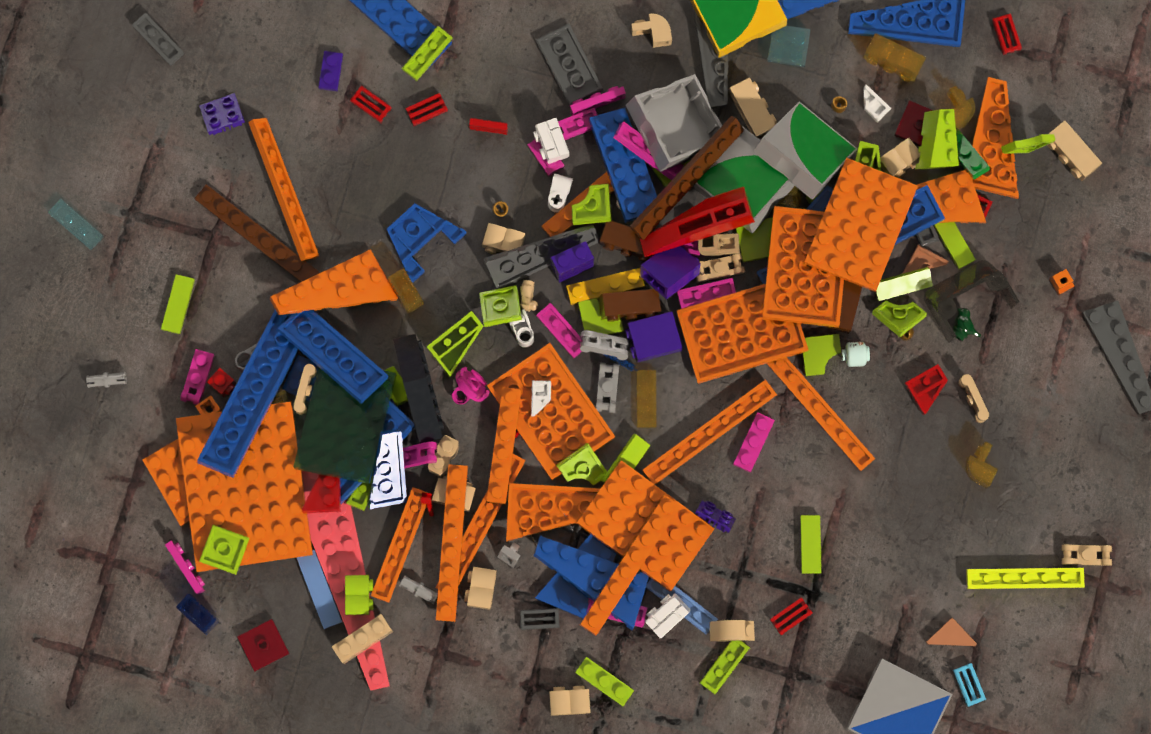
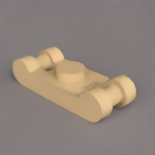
(720, 269)
(304, 389)
(974, 398)
(1086, 555)

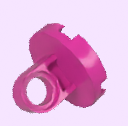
(471, 384)

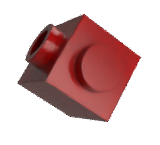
(222, 382)

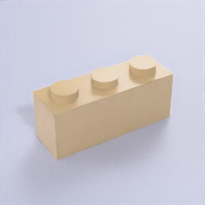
(752, 108)
(1073, 151)
(362, 639)

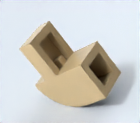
(658, 28)
(719, 245)
(732, 630)

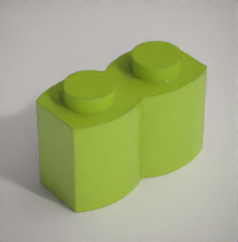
(358, 595)

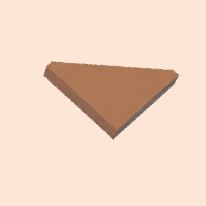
(924, 258)
(951, 634)

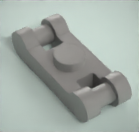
(604, 344)
(607, 387)

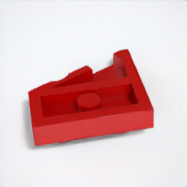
(926, 387)
(324, 496)

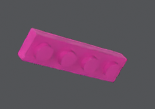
(634, 142)

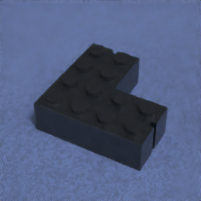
(419, 388)

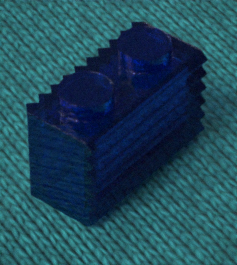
(197, 614)

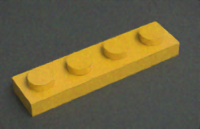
(612, 283)

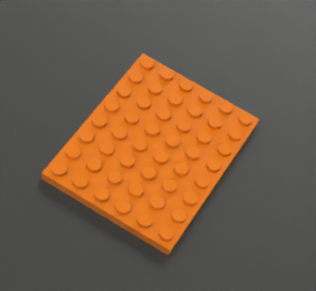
(260, 500)

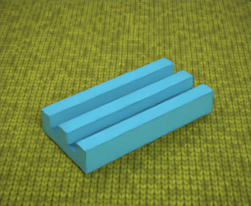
(962, 687)

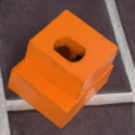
(1058, 286)
(209, 401)

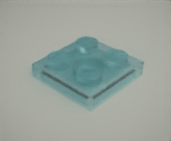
(789, 46)

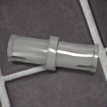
(106, 379)
(418, 589)

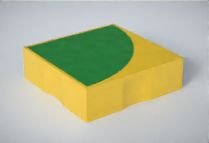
(737, 22)

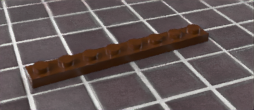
(687, 177)
(255, 234)

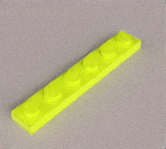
(1025, 578)

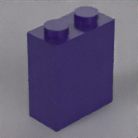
(572, 262)
(670, 270)
(653, 337)

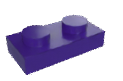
(331, 71)

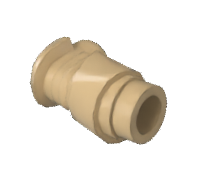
(527, 291)

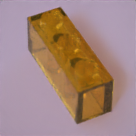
(894, 58)

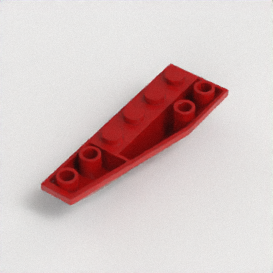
(701, 221)

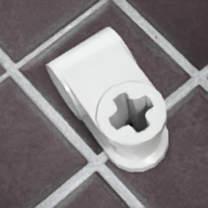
(559, 190)
(521, 327)

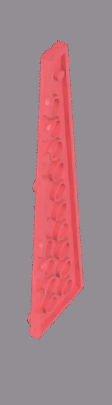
(340, 555)

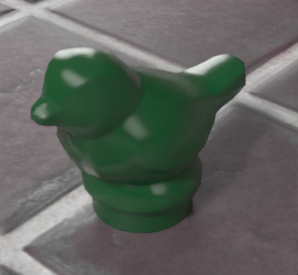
(964, 325)

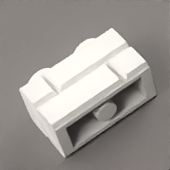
(551, 141)
(667, 615)

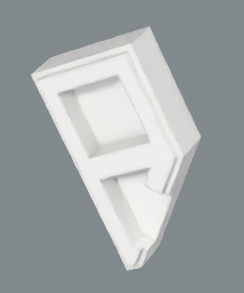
(874, 104)
(540, 396)

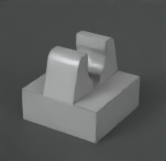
(510, 555)

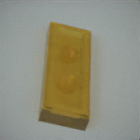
(646, 399)

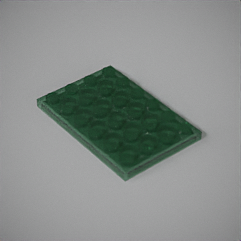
(341, 432)

